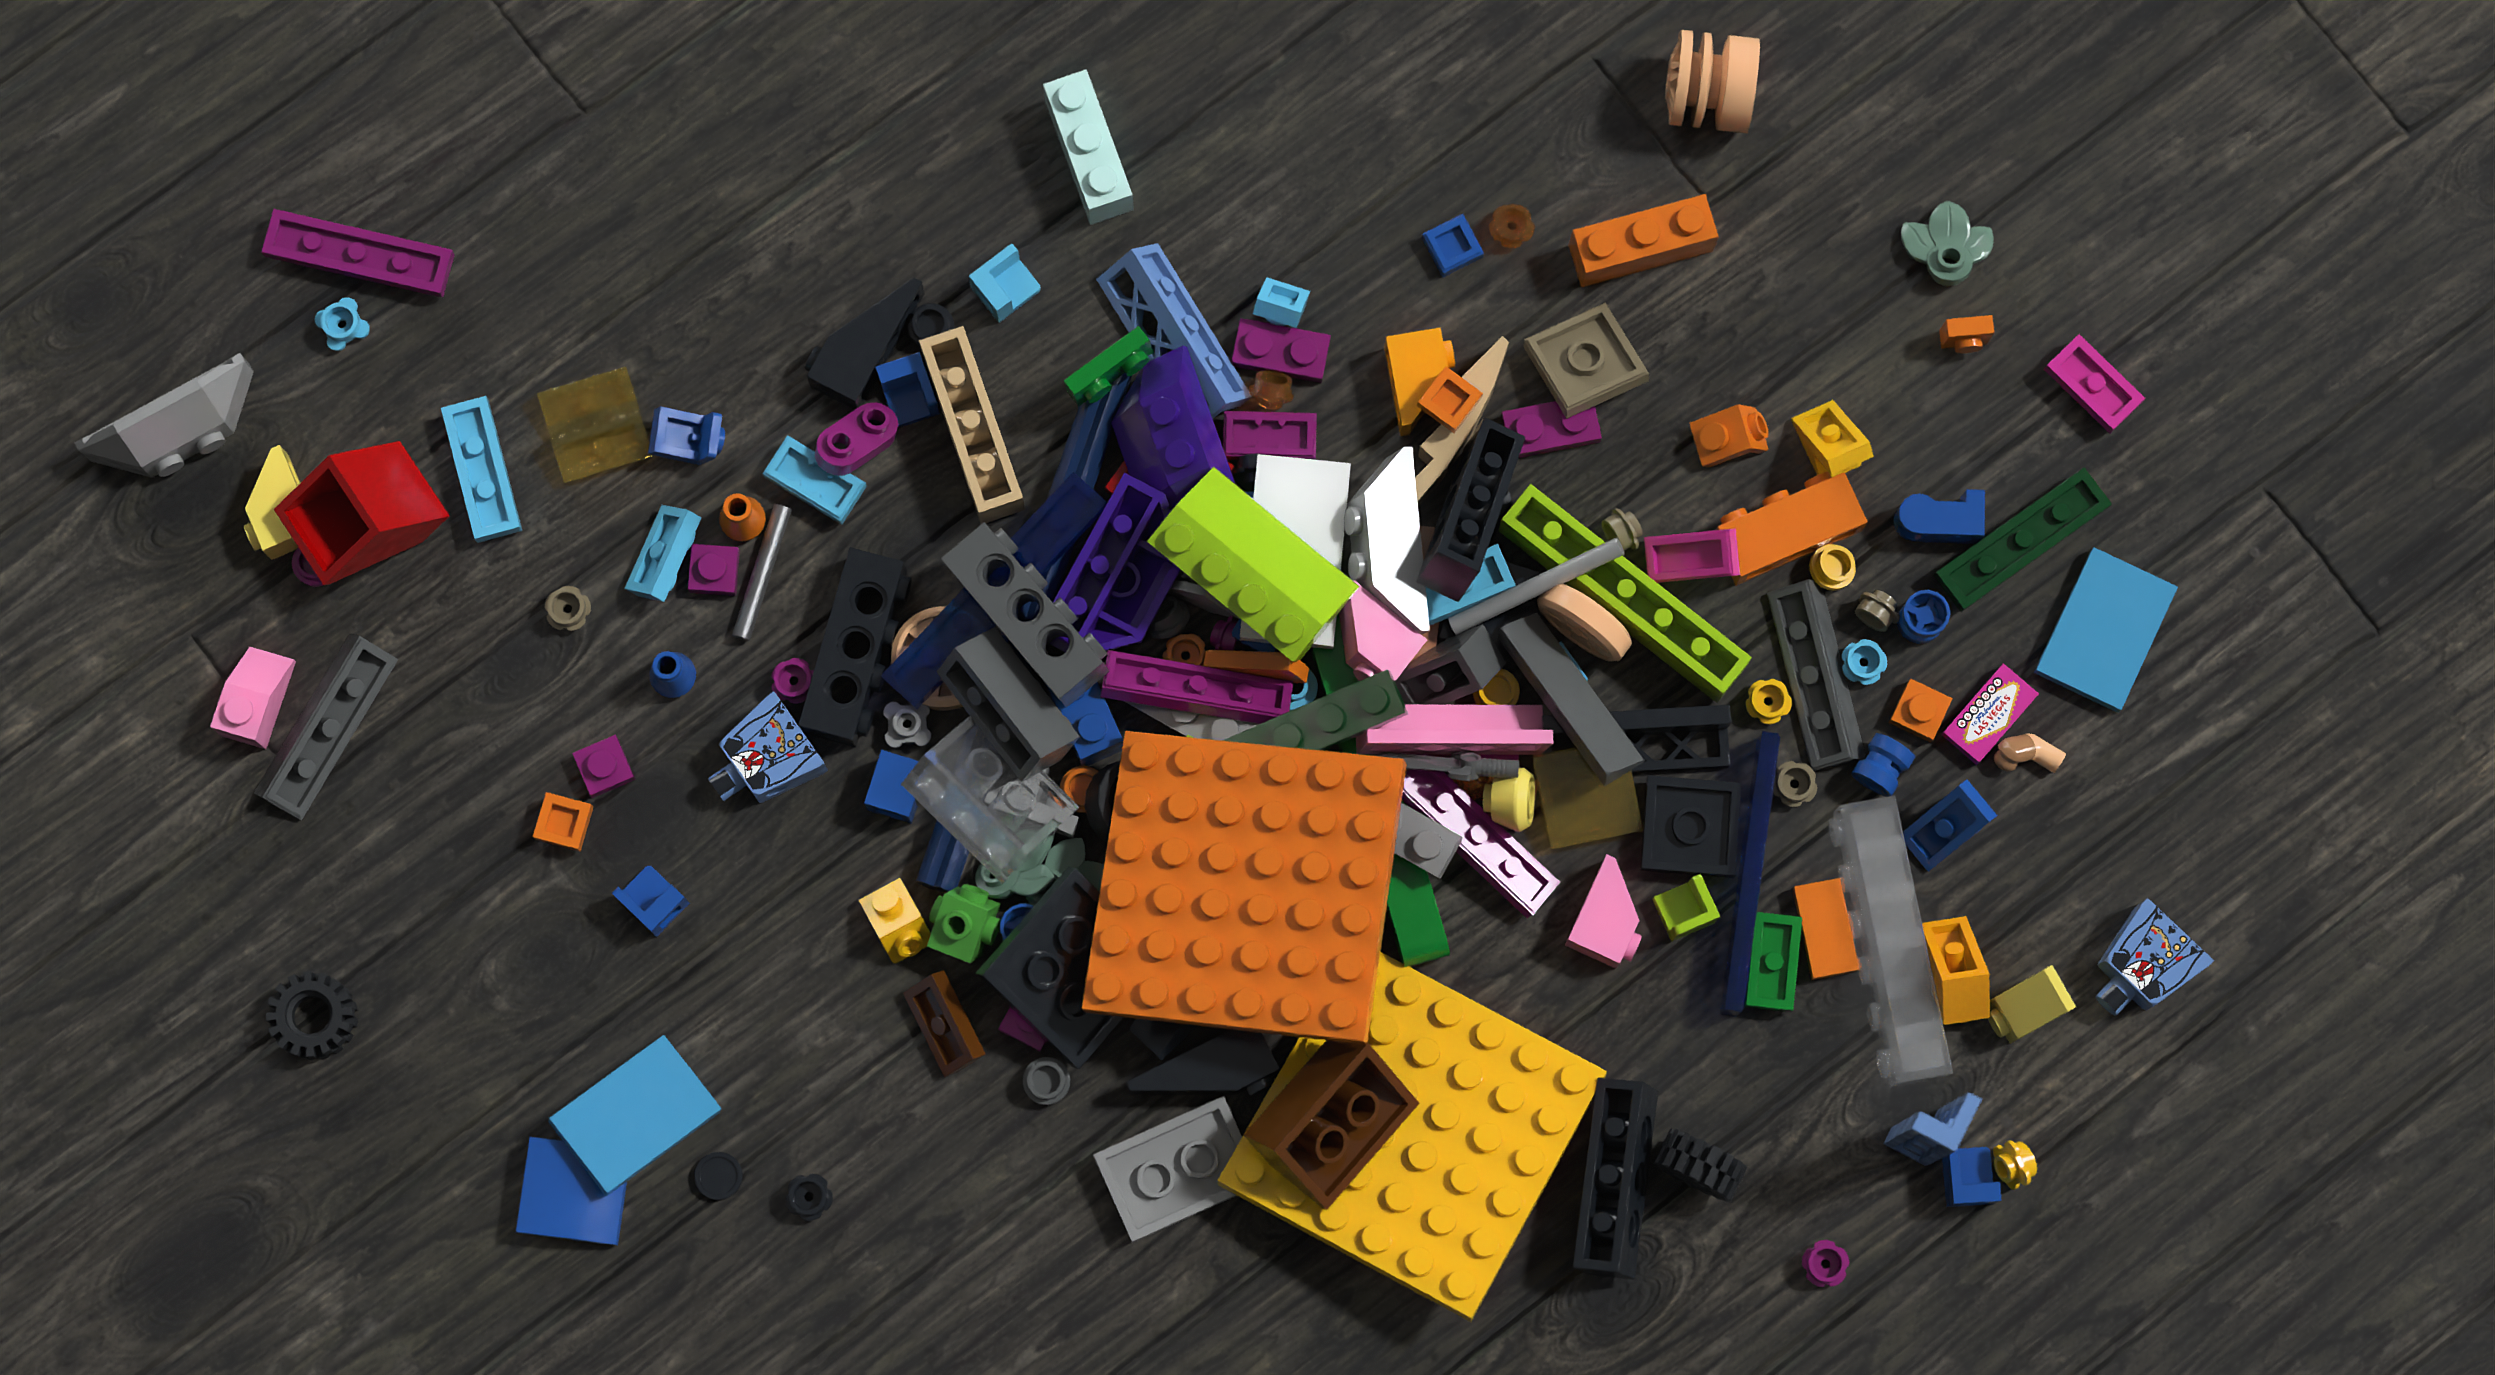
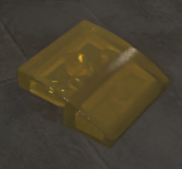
(595, 424)

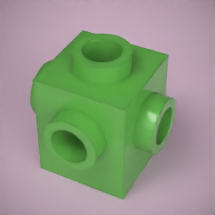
(964, 923)

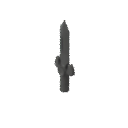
(1461, 765)

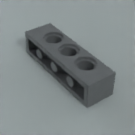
(1065, 675)

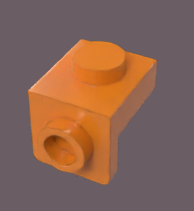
(1729, 434)

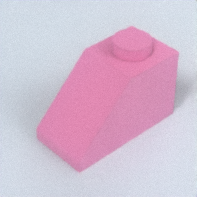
(1376, 637)
(253, 697)
(1606, 919)

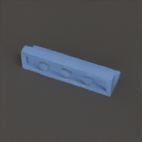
(1177, 321)
(1932, 1138)

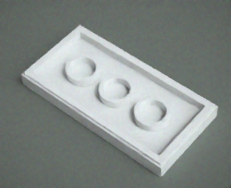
(1312, 503)

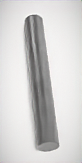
(761, 572)

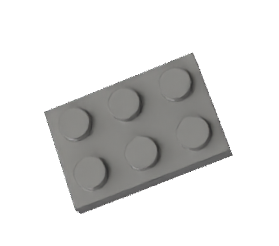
(1171, 1169)

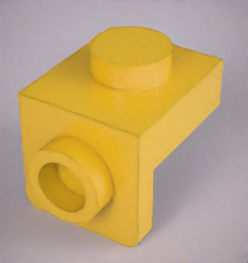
(896, 920)

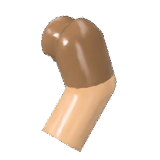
(2025, 748)

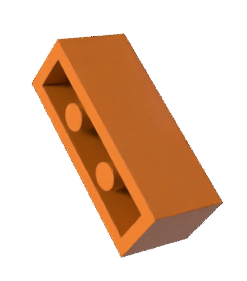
(1643, 240)
(1794, 524)

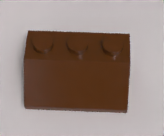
(1332, 1119)

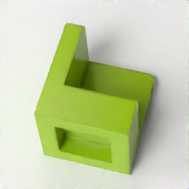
(1686, 908)

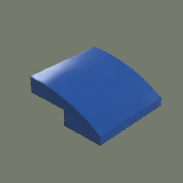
(563, 1198)

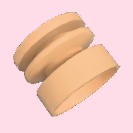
(1713, 81)

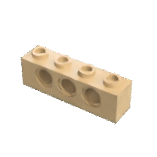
(972, 425)

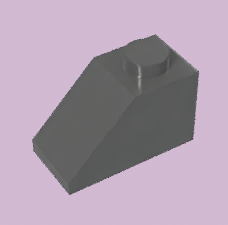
(1451, 669)

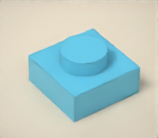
(1281, 303)

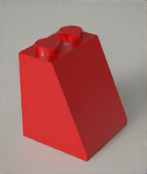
(360, 510)

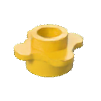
(2014, 1163)

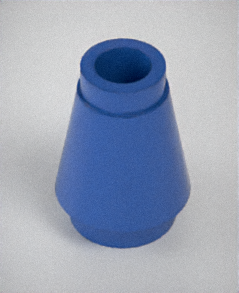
(676, 683)

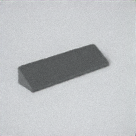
(1816, 675)
(1569, 698)
(325, 726)

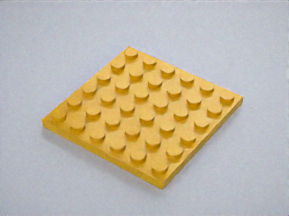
(1467, 1161)

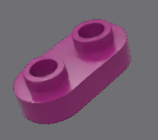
(859, 436)

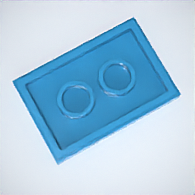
(2105, 629)
(634, 1115)

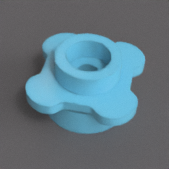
(330, 317)

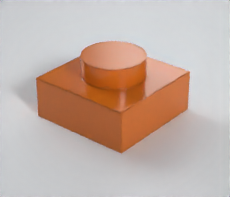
(1967, 333)
(1450, 399)
(1920, 710)
(563, 821)

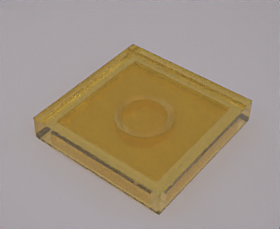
(1578, 804)

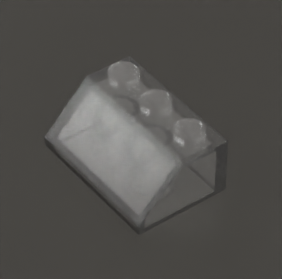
(984, 801)

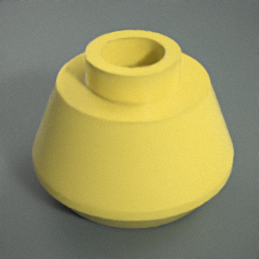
(1511, 800)

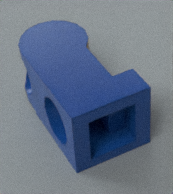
(1942, 521)

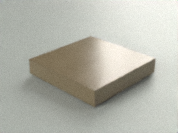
(1586, 360)

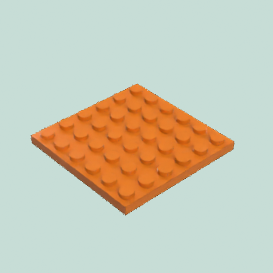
(1245, 887)

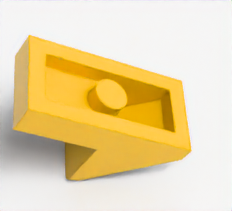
(1831, 439)

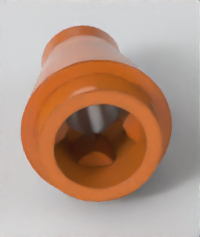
(744, 526)

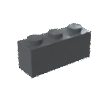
(1008, 704)

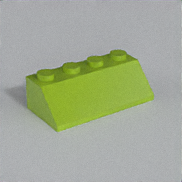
(1253, 564)

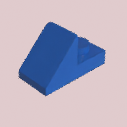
(1948, 825)

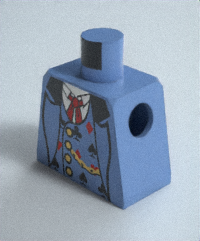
(767, 754)
(2148, 960)

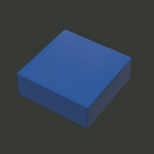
(1452, 245)

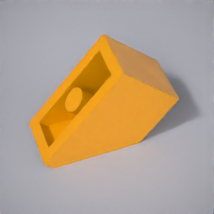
(1413, 365)
(1957, 970)

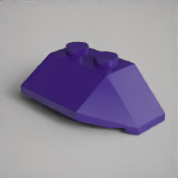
(1169, 428)
(1118, 574)

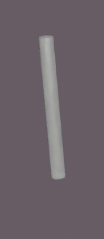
(1536, 586)

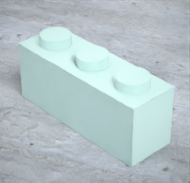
(1088, 147)

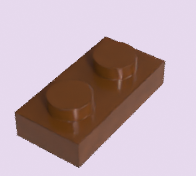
(944, 1023)

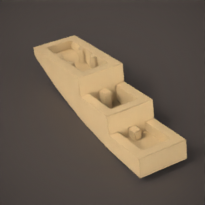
(1442, 445)

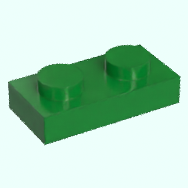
(1095, 377)
(1773, 962)

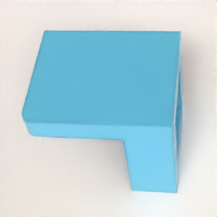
(1004, 283)

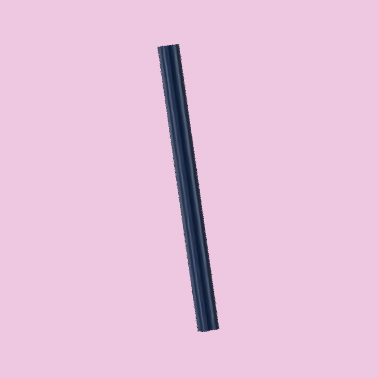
(1083, 456)

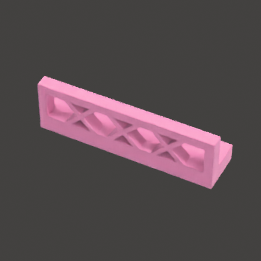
(1459, 729)

